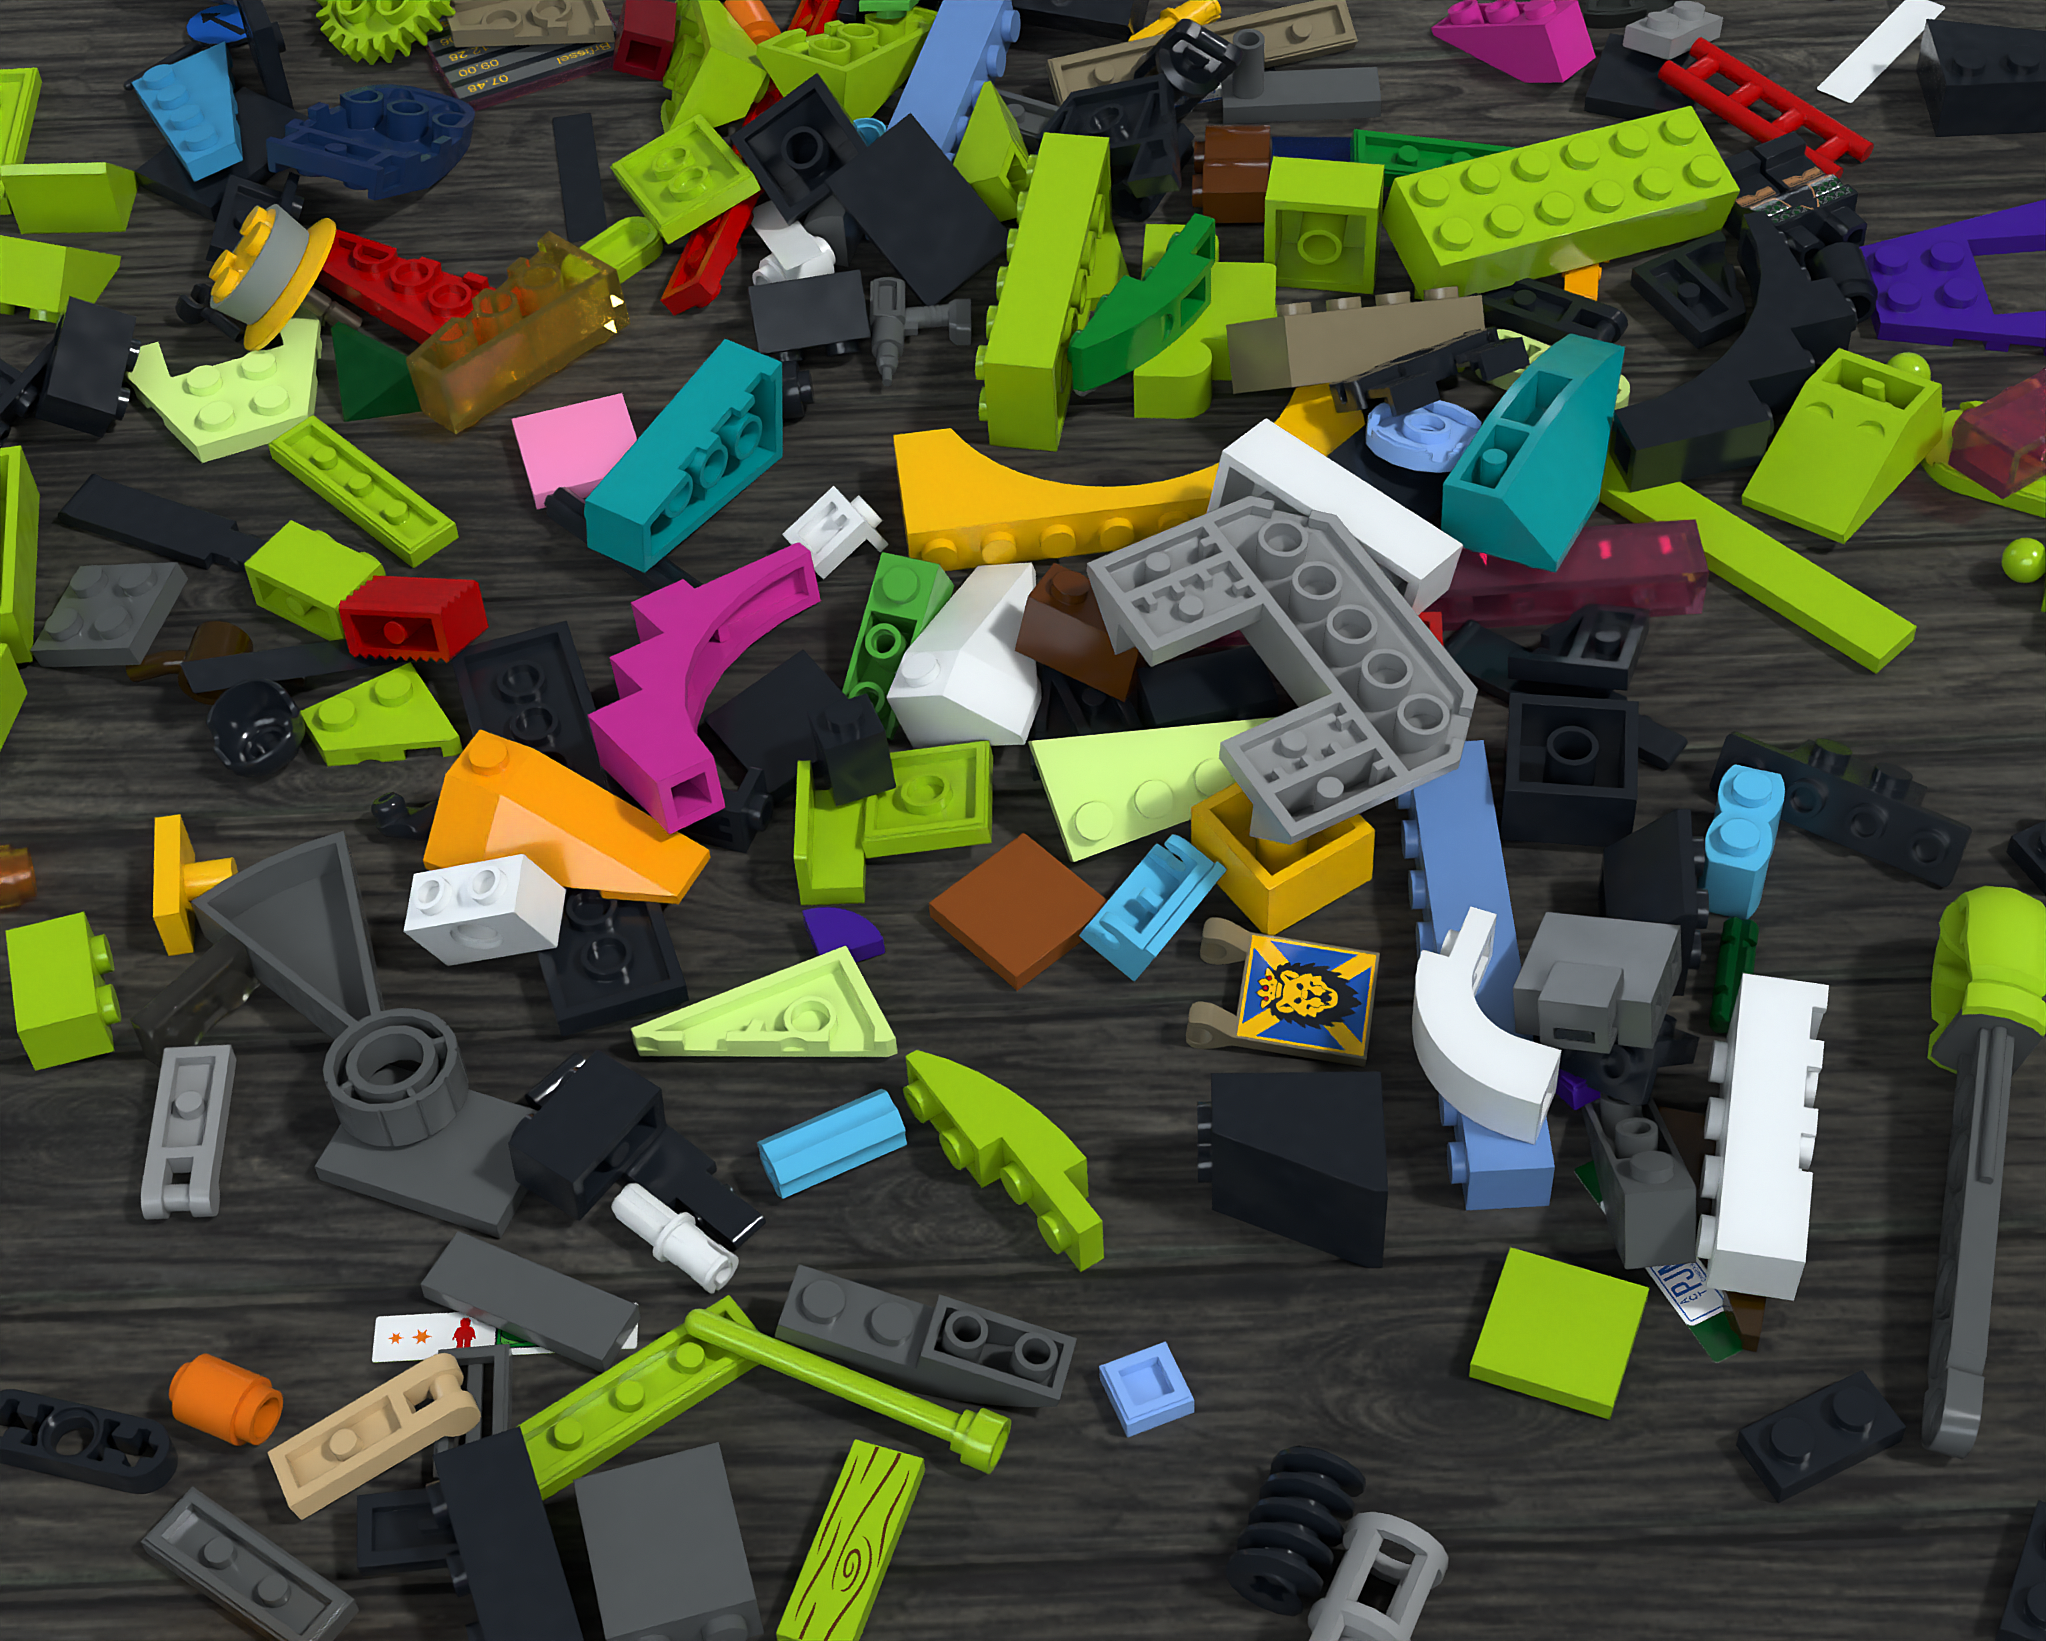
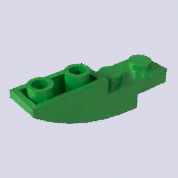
(1148, 313)

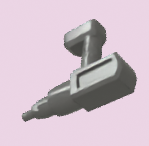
(893, 321)

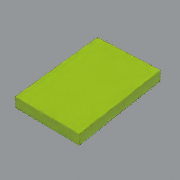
(684, 178)

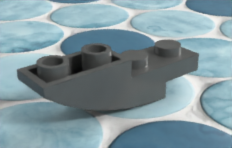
(923, 1349)

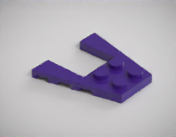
(1935, 290)

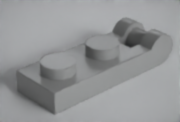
(188, 1131)

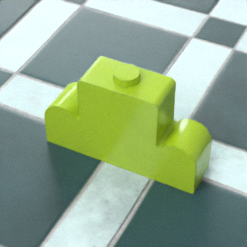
(1181, 376)

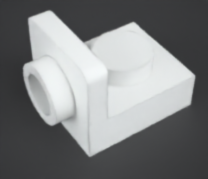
(835, 530)

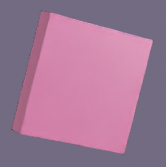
(573, 445)

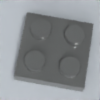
(109, 615)

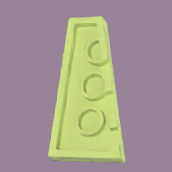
(1131, 781)

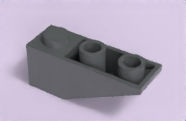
(1642, 1183)

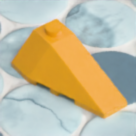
(518, 801)

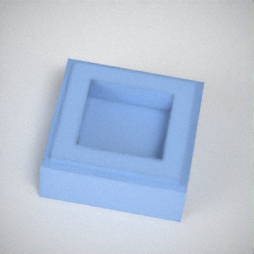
(1146, 1389)

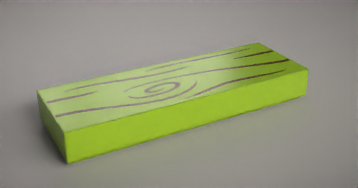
(853, 1545)

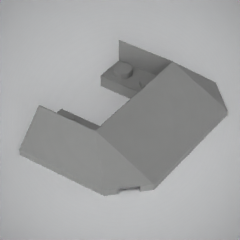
(1369, 677)

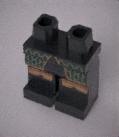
(1796, 195)

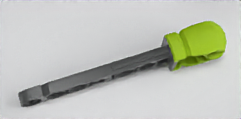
(1989, 1021)

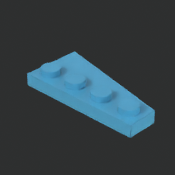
(195, 109)

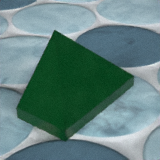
(371, 377)

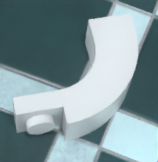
(1466, 1057)

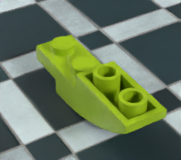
(1011, 1140)

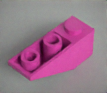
(1524, 39)

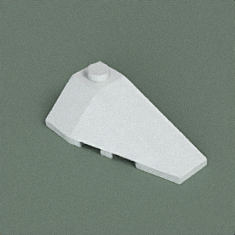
(963, 669)

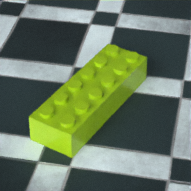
(1560, 204)
(1044, 292)

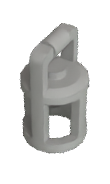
(1342, 1617)

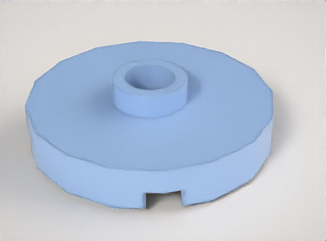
(1423, 438)

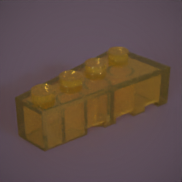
(518, 333)

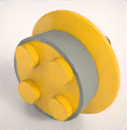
(274, 275)

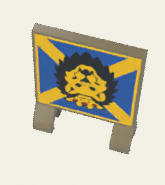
(1291, 998)

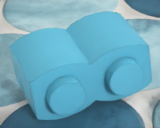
(1741, 840)

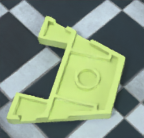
(236, 401)

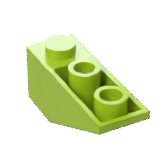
(994, 154)

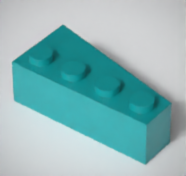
(690, 458)

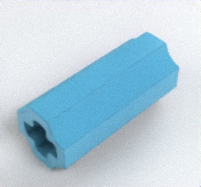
(832, 1143)

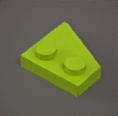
(380, 721)

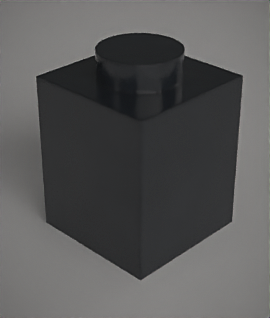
(851, 749)

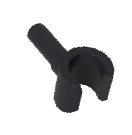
(197, 313)

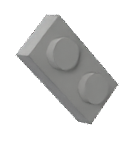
(1672, 30)

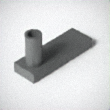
(1294, 95)

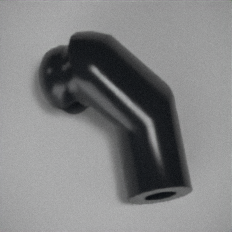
(401, 821)

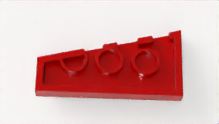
(401, 292)

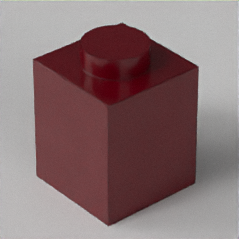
(644, 38)

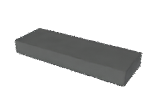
(531, 1301)
(247, 1573)

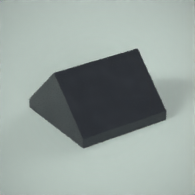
(799, 147)

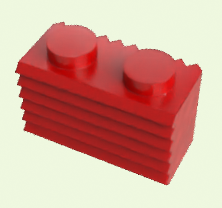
(413, 617)

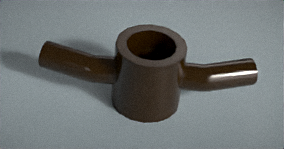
(208, 641)

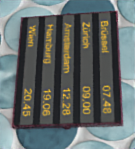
(501, 73)

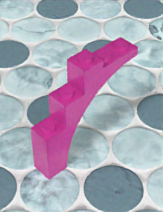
(664, 681)

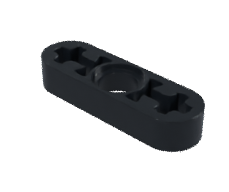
(98, 1462)

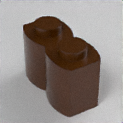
(1232, 172)

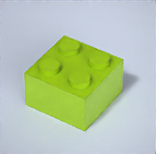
(1324, 223)

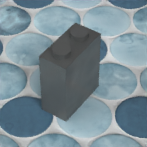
(668, 1550)

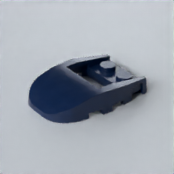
(378, 139)

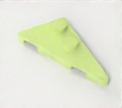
(796, 1012)

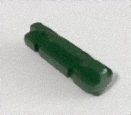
(1735, 957)

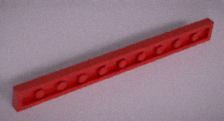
(715, 242)

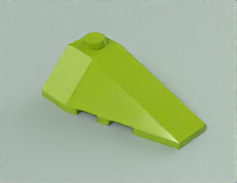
(854, 59)
(711, 67)

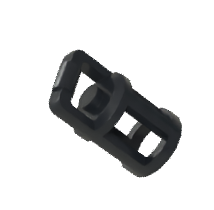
(1192, 61)

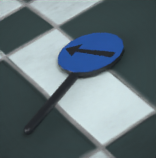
(205, 30)

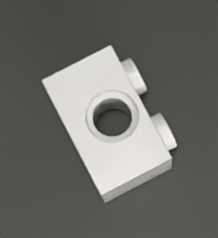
(485, 910)

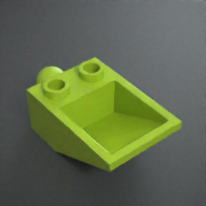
(1848, 442)

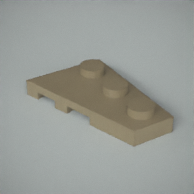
(528, 22)

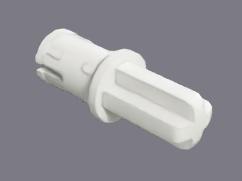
(675, 1237)

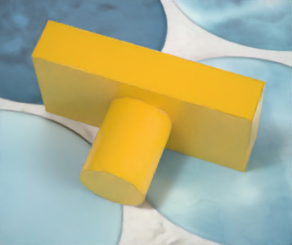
(179, 882)

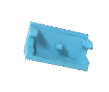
(1152, 905)

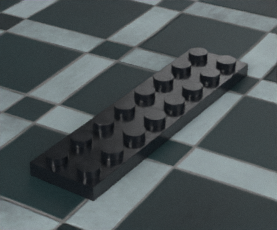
(610, 952)

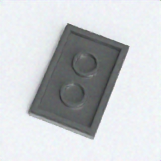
(453, 1175)

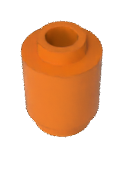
(225, 1400)

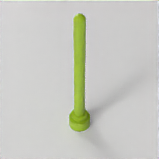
(974, 1435)

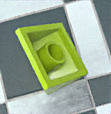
(70, 196)

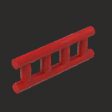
(1755, 87)

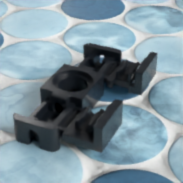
(1412, 378)

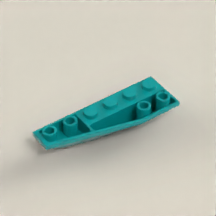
(1538, 457)

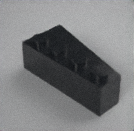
(1983, 78)

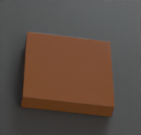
(1018, 910)

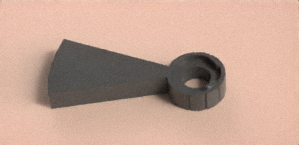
(314, 949)

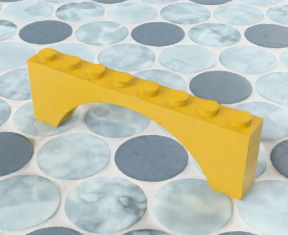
(980, 513)

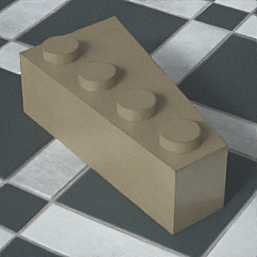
(1345, 339)

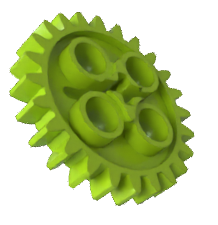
(380, 26)

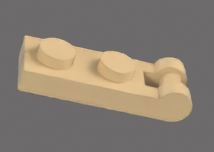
(373, 1434)

